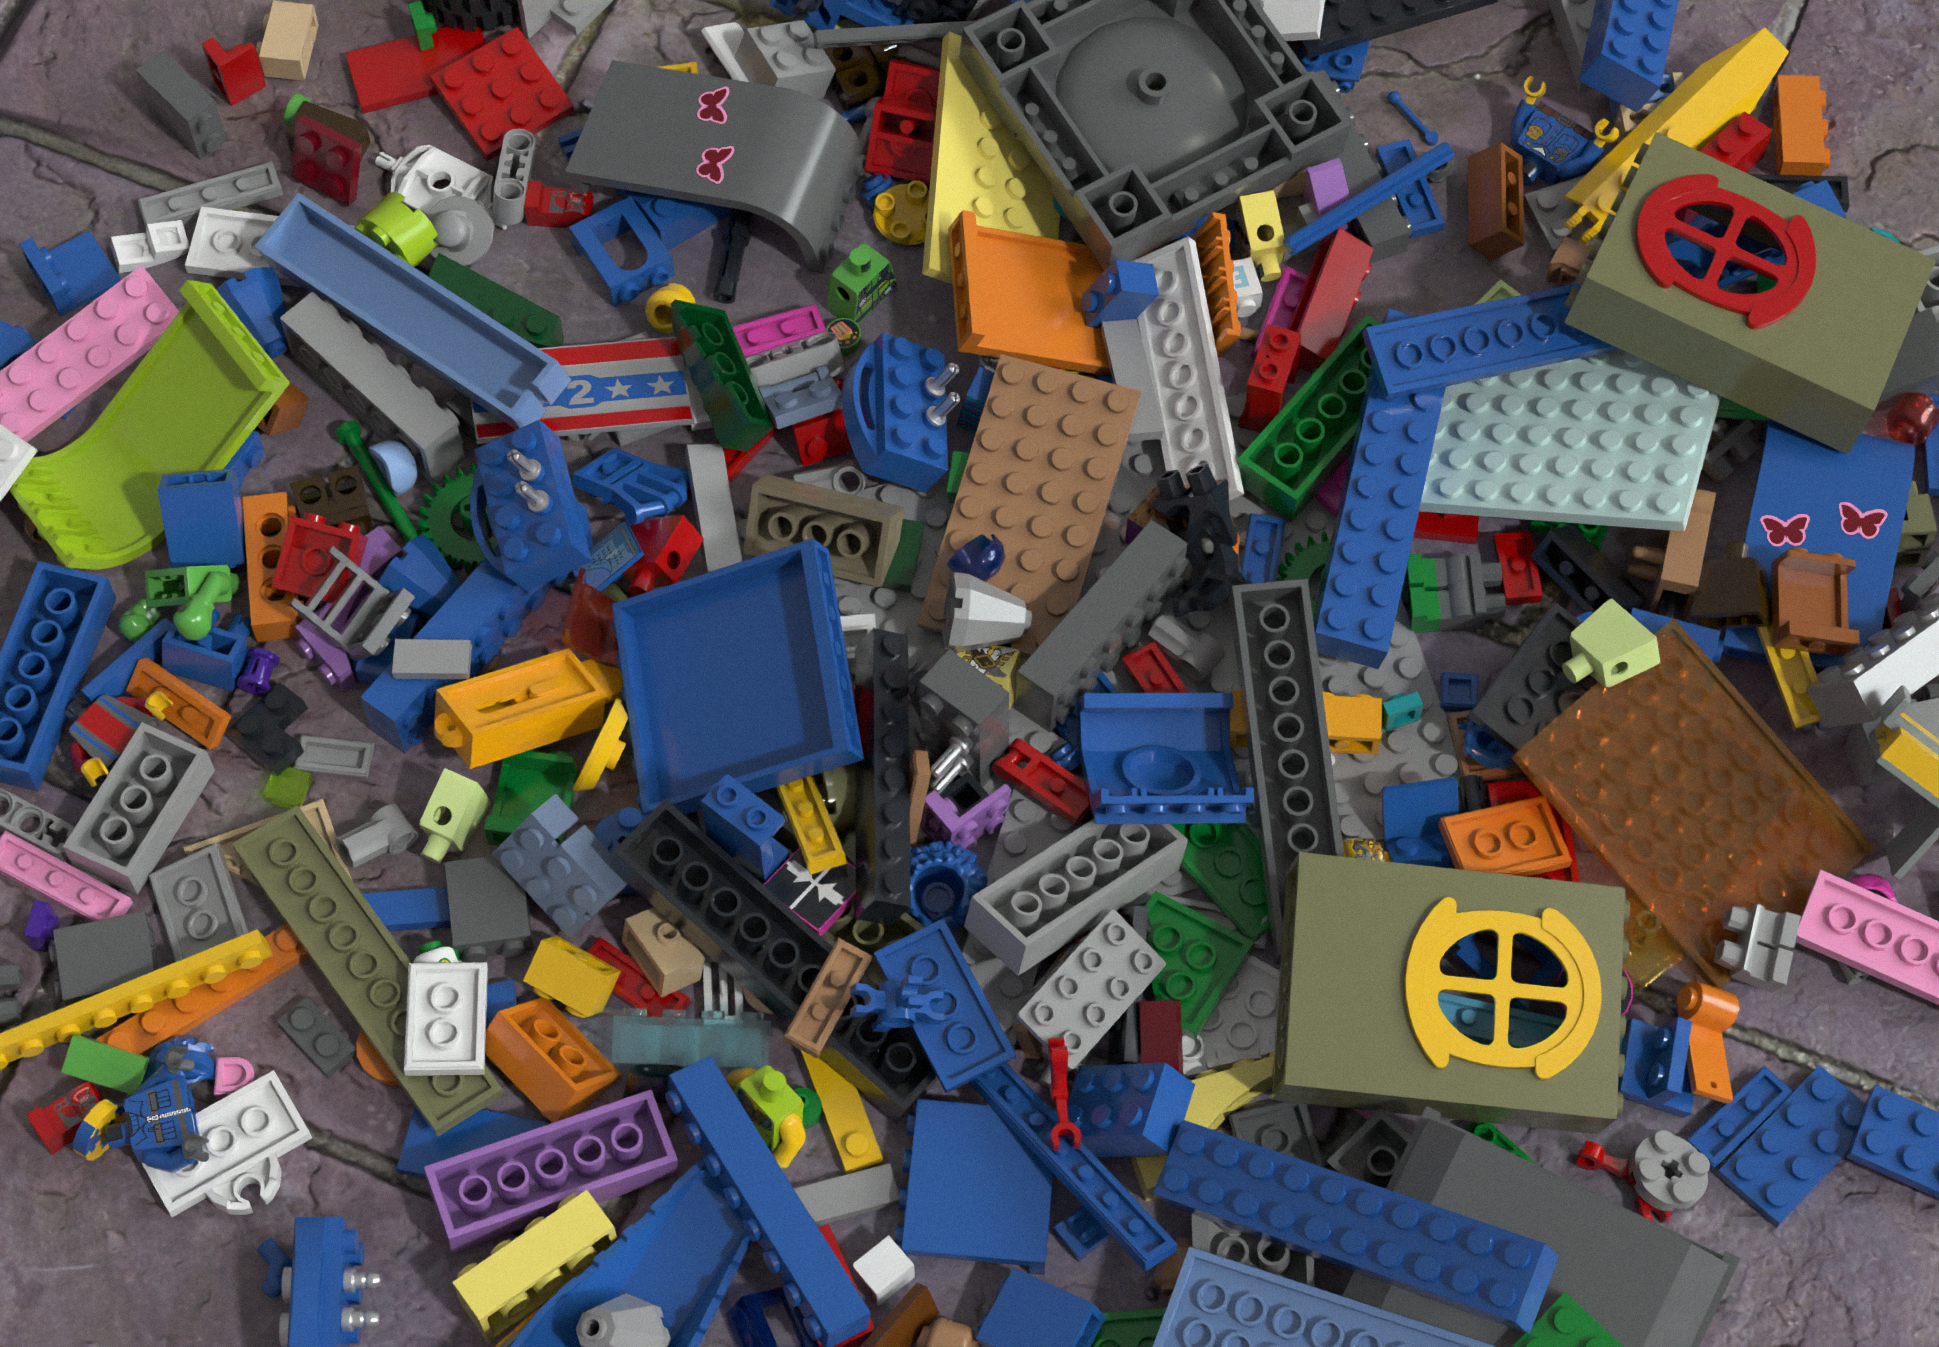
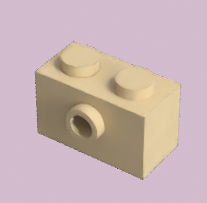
(287, 40)
(662, 951)

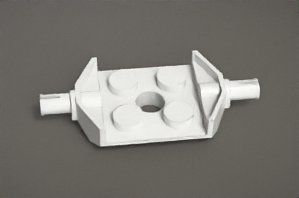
(424, 166)

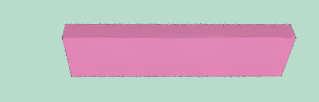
(59, 881)

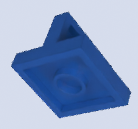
(1657, 1065)

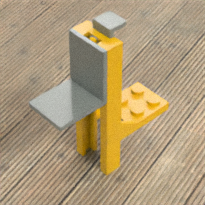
(1912, 757)

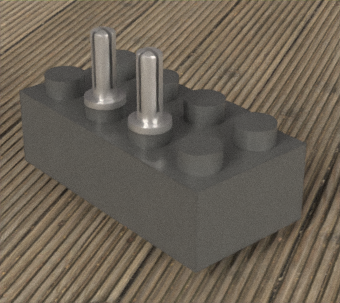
(960, 718)

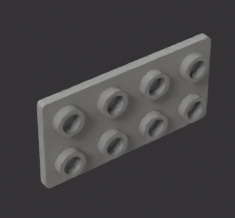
(569, 13)
(1090, 987)

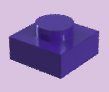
(41, 926)

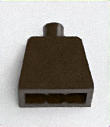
(1733, 592)

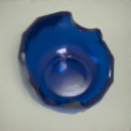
(979, 558)

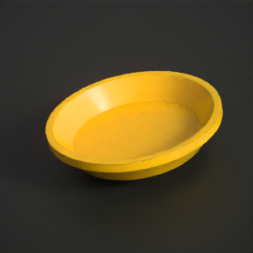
(605, 750)

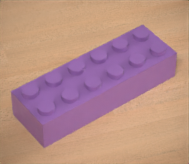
(529, 1174)

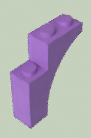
(334, 660)

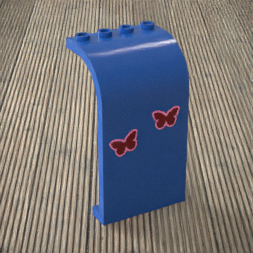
(1828, 505)

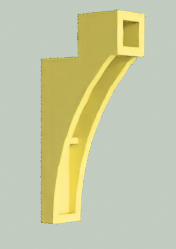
(1212, 1100)

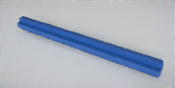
(1368, 198)

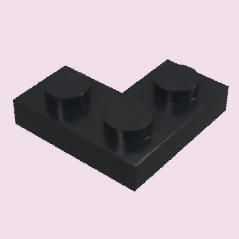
(262, 729)

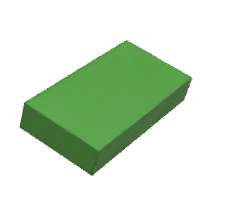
(105, 1064)

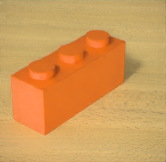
(1799, 125)

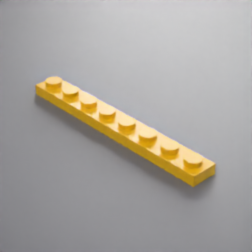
(133, 996)

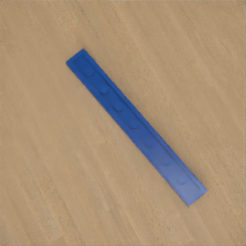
(1076, 1168)

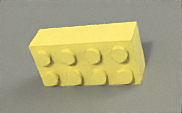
(534, 1265)

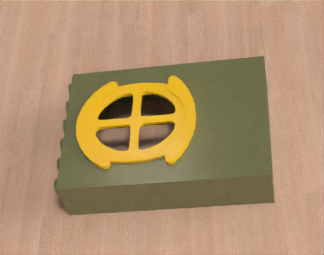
(1365, 982)

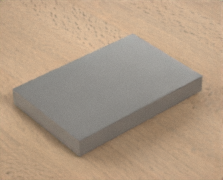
(198, 902)

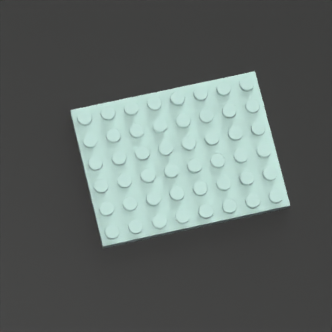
(1573, 444)

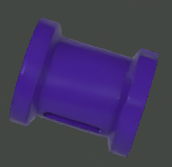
(258, 671)

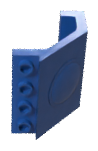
(1160, 758)

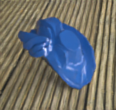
(1484, 748)
(203, 1064)

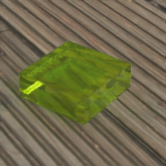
(288, 788)

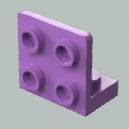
(942, 822)

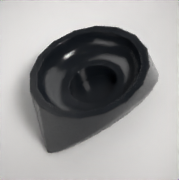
(649, 1077)

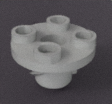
(462, 229)

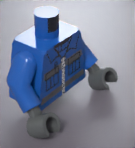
(162, 1119)

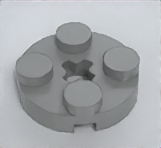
(1682, 1158)

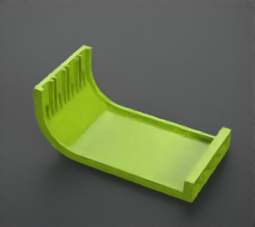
(175, 414)

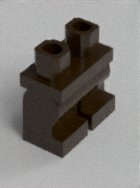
(860, 72)
(346, 505)

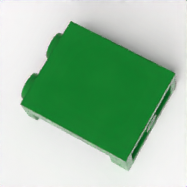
(525, 785)

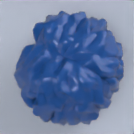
(943, 883)

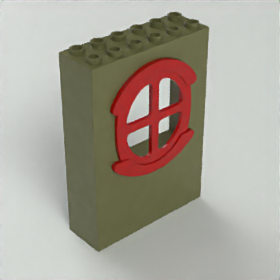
(1798, 353)

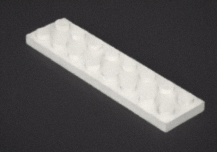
(1187, 368)

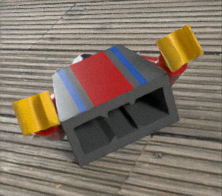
(106, 728)

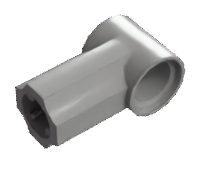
(830, 477)
(1193, 653)
(384, 832)

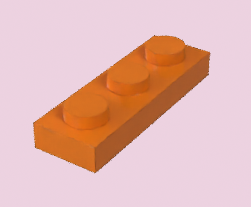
(190, 710)

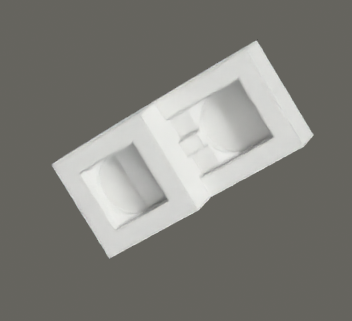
(158, 245)

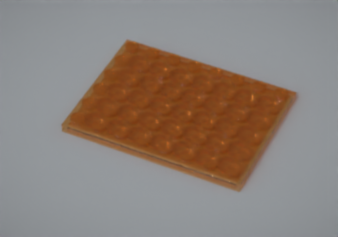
(1690, 799)

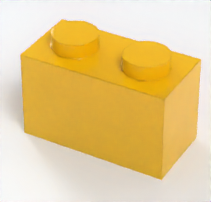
(571, 977)

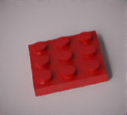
(500, 91)

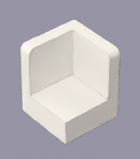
(884, 1269)

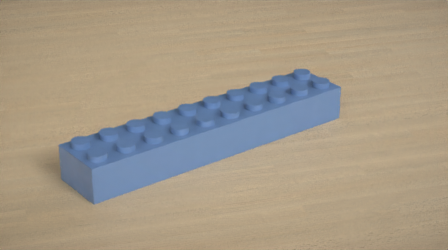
(413, 313)

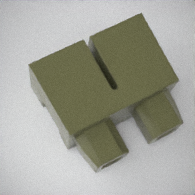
(1917, 530)

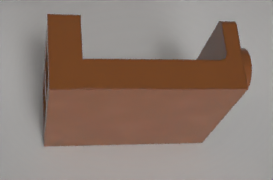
(1812, 602)

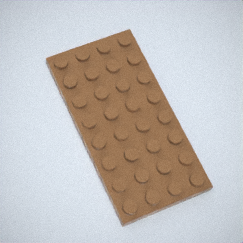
(1038, 485)

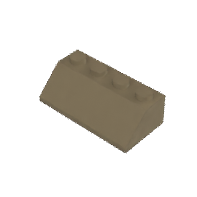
(855, 529)

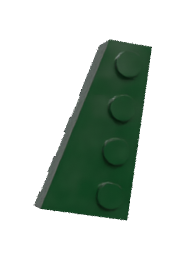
(509, 309)

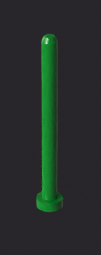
(350, 433)

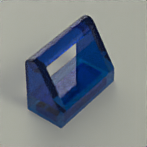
(751, 1325)

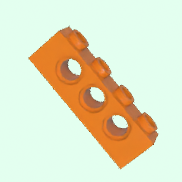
(262, 516)

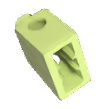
(1611, 647)
(452, 815)

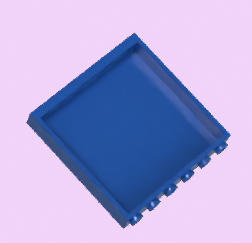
(737, 678)

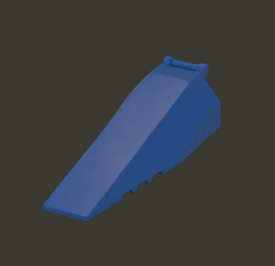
(671, 1257)

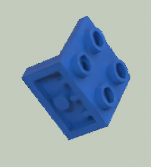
(71, 271)
(1412, 818)

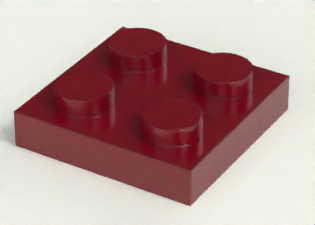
(326, 160)

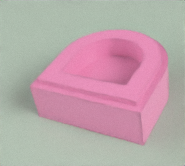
(232, 1075)

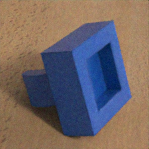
(1081, 1233)

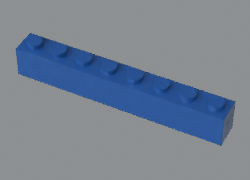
(767, 1203)

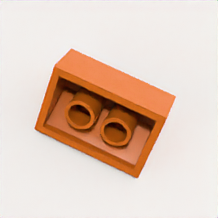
(548, 1059)

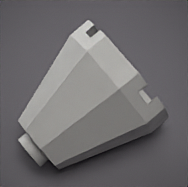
(981, 615)
(623, 1323)

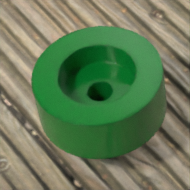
(812, 1106)

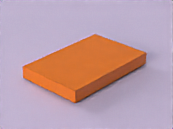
(1506, 839)

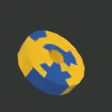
(91, 1137)

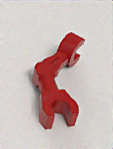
(1059, 1094)
(1594, 1158)

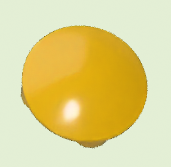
(902, 213)

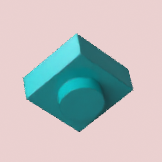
(1401, 710)

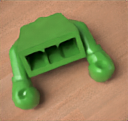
(188, 586)

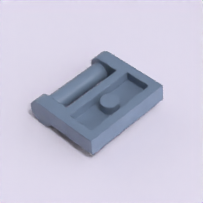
(802, 398)

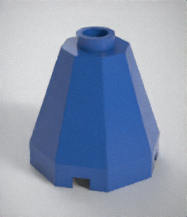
(259, 307)
(423, 575)

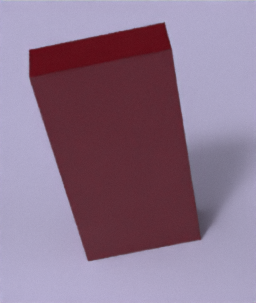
(1161, 1033)

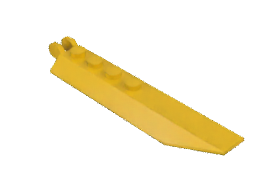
(1690, 115)

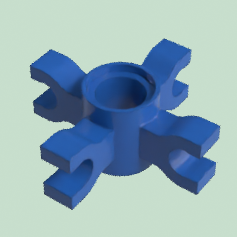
(897, 1003)

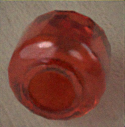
(1912, 418)

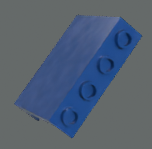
(973, 1189)

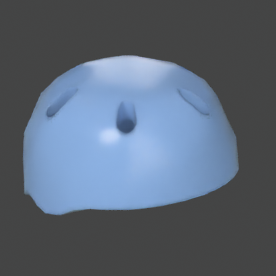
(395, 465)

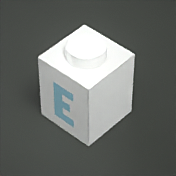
(1247, 288)

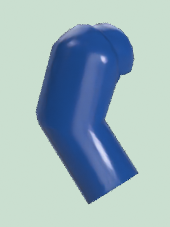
(277, 1261)

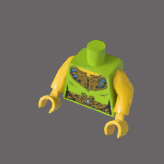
(772, 1109)

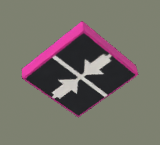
(815, 897)

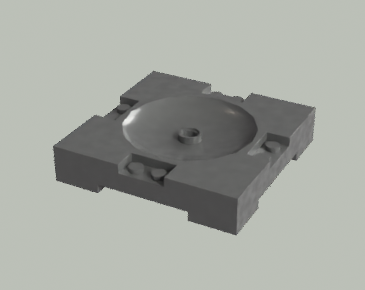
(1142, 162)

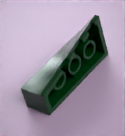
(721, 375)

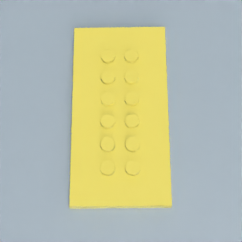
(978, 168)

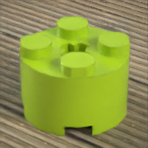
(399, 229)

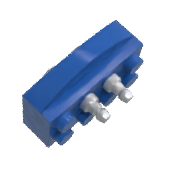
(325, 1286)

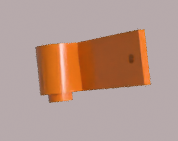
(1711, 1014)

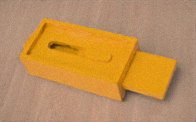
(524, 706)

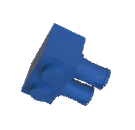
(210, 660)

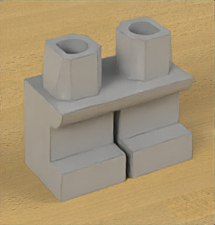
(1762, 946)

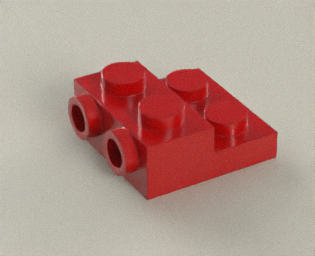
(304, 556)

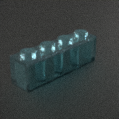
(685, 1040)

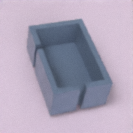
(566, 879)

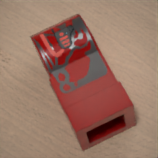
(555, 206)
(62, 1118)

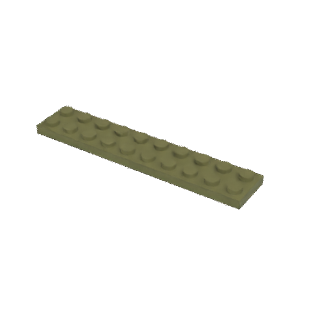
(353, 956)

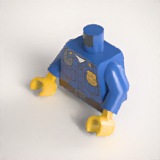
(1552, 142)

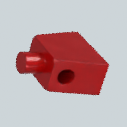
(667, 552)

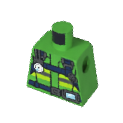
(860, 284)

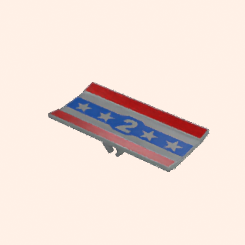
(609, 390)

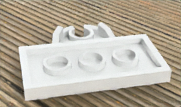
(244, 1145)

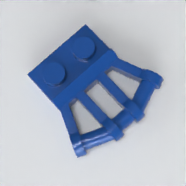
(628, 479)

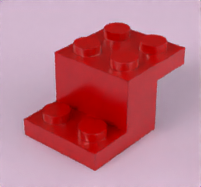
(906, 140)

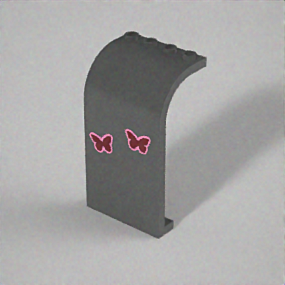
(723, 147)

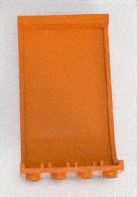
(1026, 293)

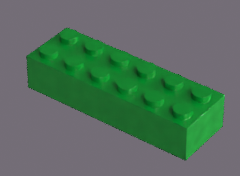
(1311, 431)

